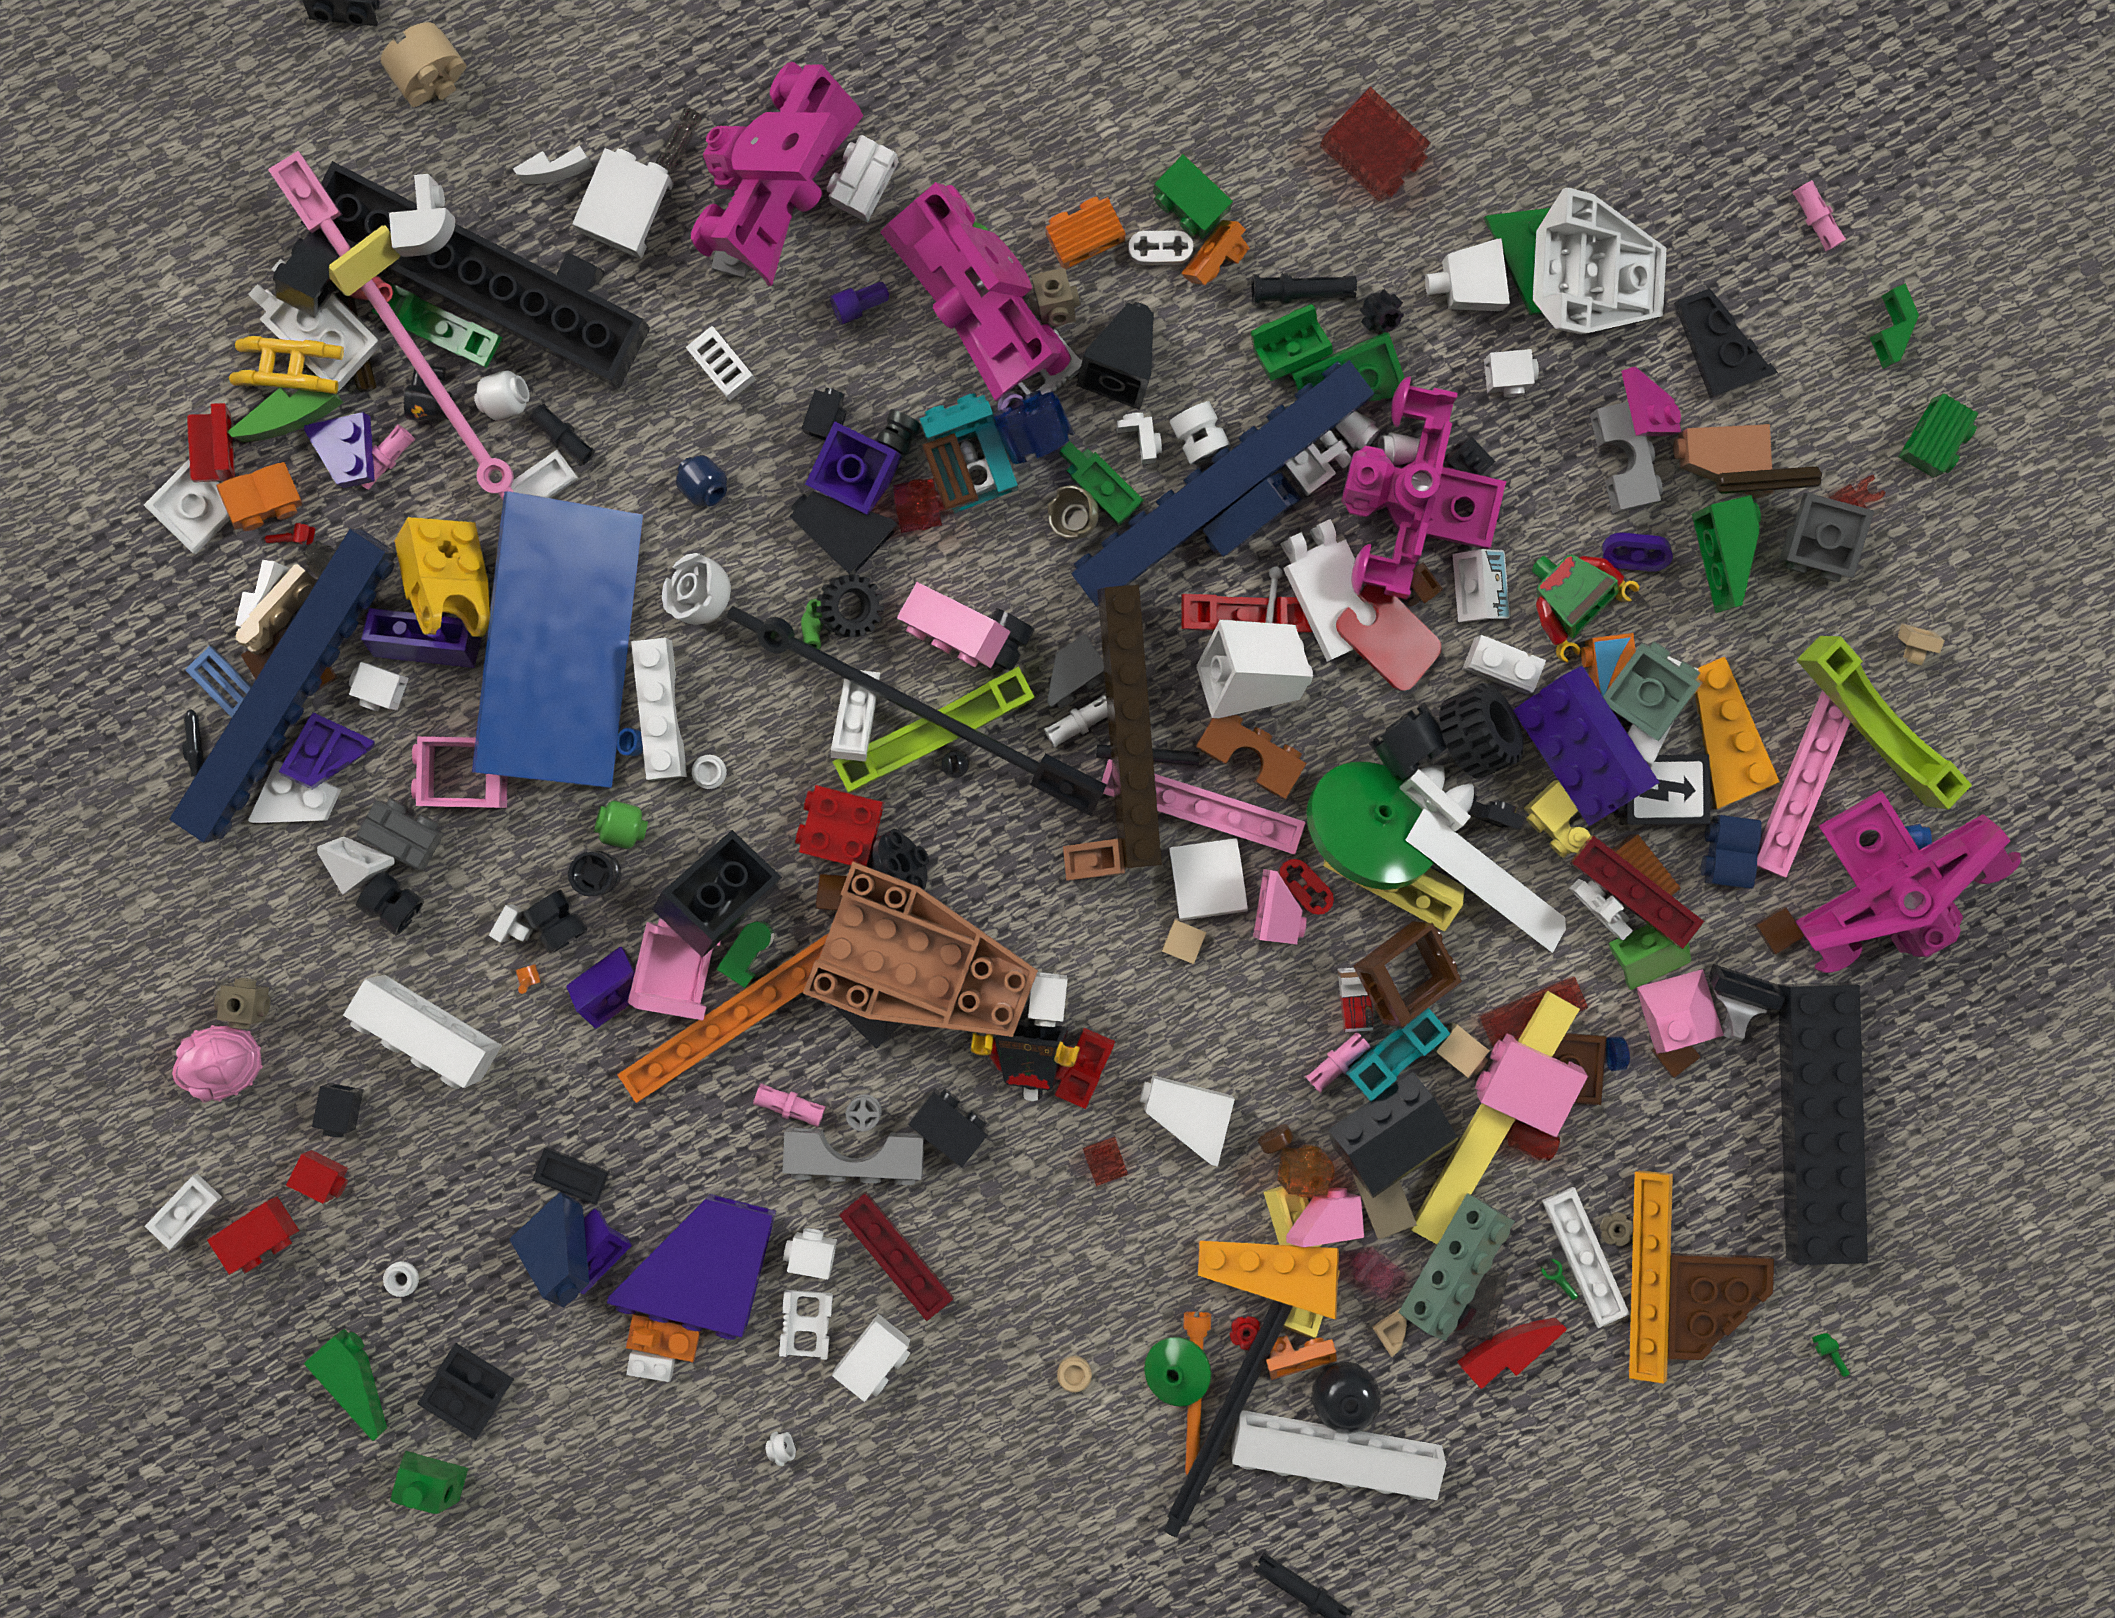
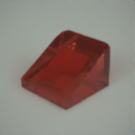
(1105, 1161)

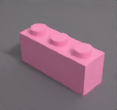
(953, 626)

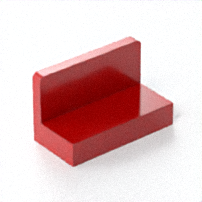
(211, 445)

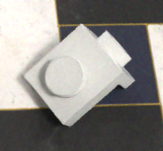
(1149, 441)

